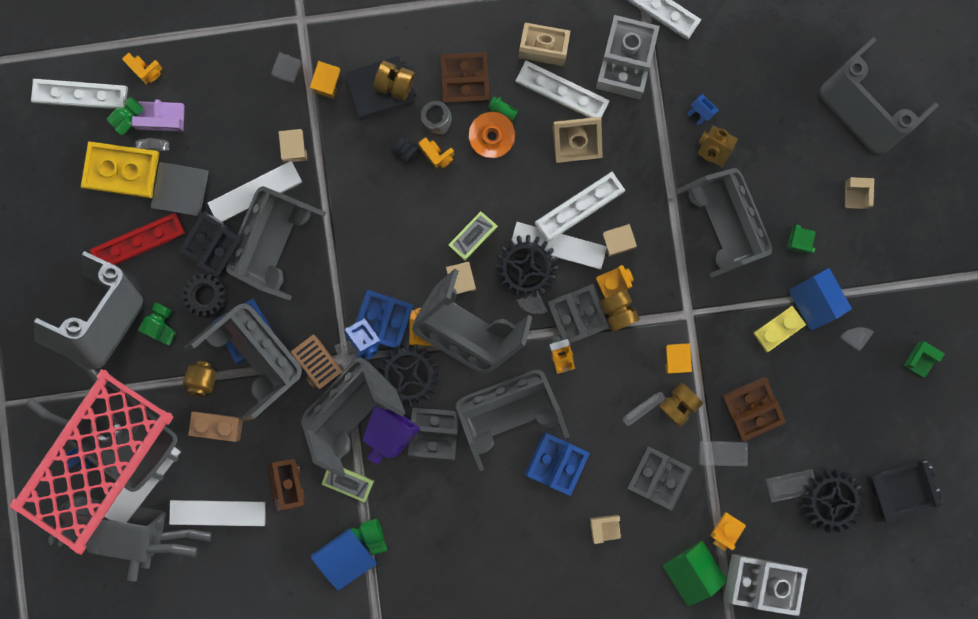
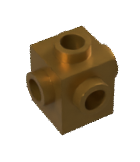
(716, 145)

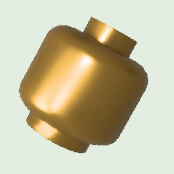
(199, 379)

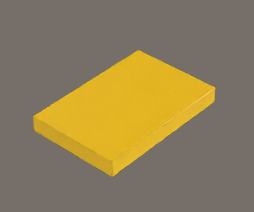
(120, 169)

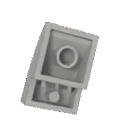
(627, 57)
(765, 585)

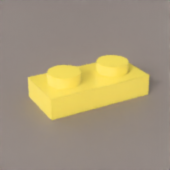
(779, 329)

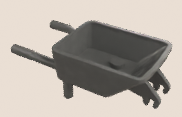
(153, 459)
(131, 540)

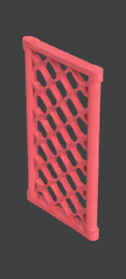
(80, 544)

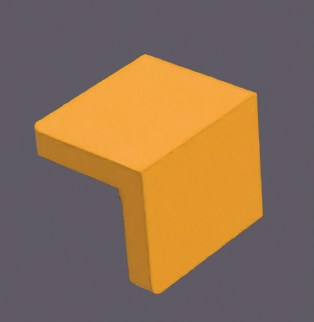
(325, 80)
(678, 358)

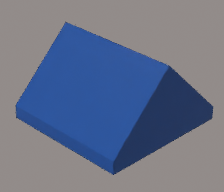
(819, 299)

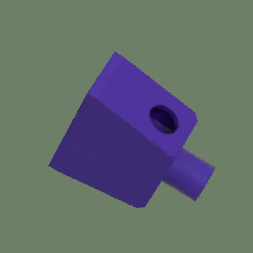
(388, 434)

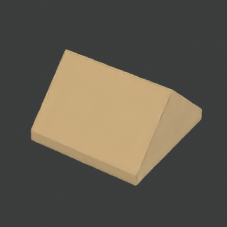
(544, 44)
(577, 139)

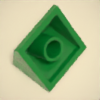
(695, 574)

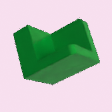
(801, 240)
(923, 358)

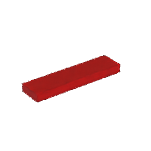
(140, 240)

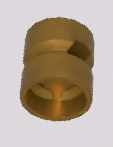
(402, 80)
(619, 310)
(686, 398)

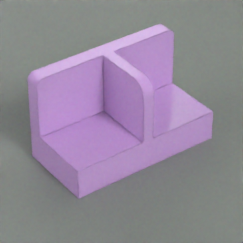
(160, 116)

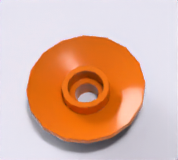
(491, 123)

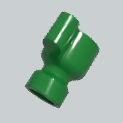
(122, 117)
(154, 325)
(372, 535)

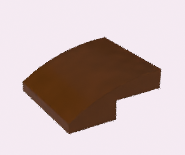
(464, 77)
(753, 409)

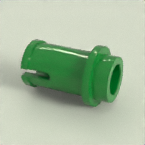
(500, 107)

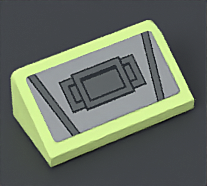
(473, 236)
(351, 484)

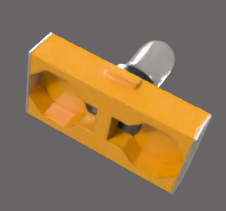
(561, 355)

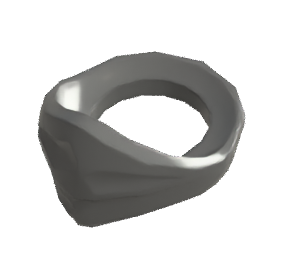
(438, 128)
(107, 441)

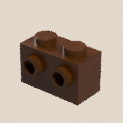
(285, 485)

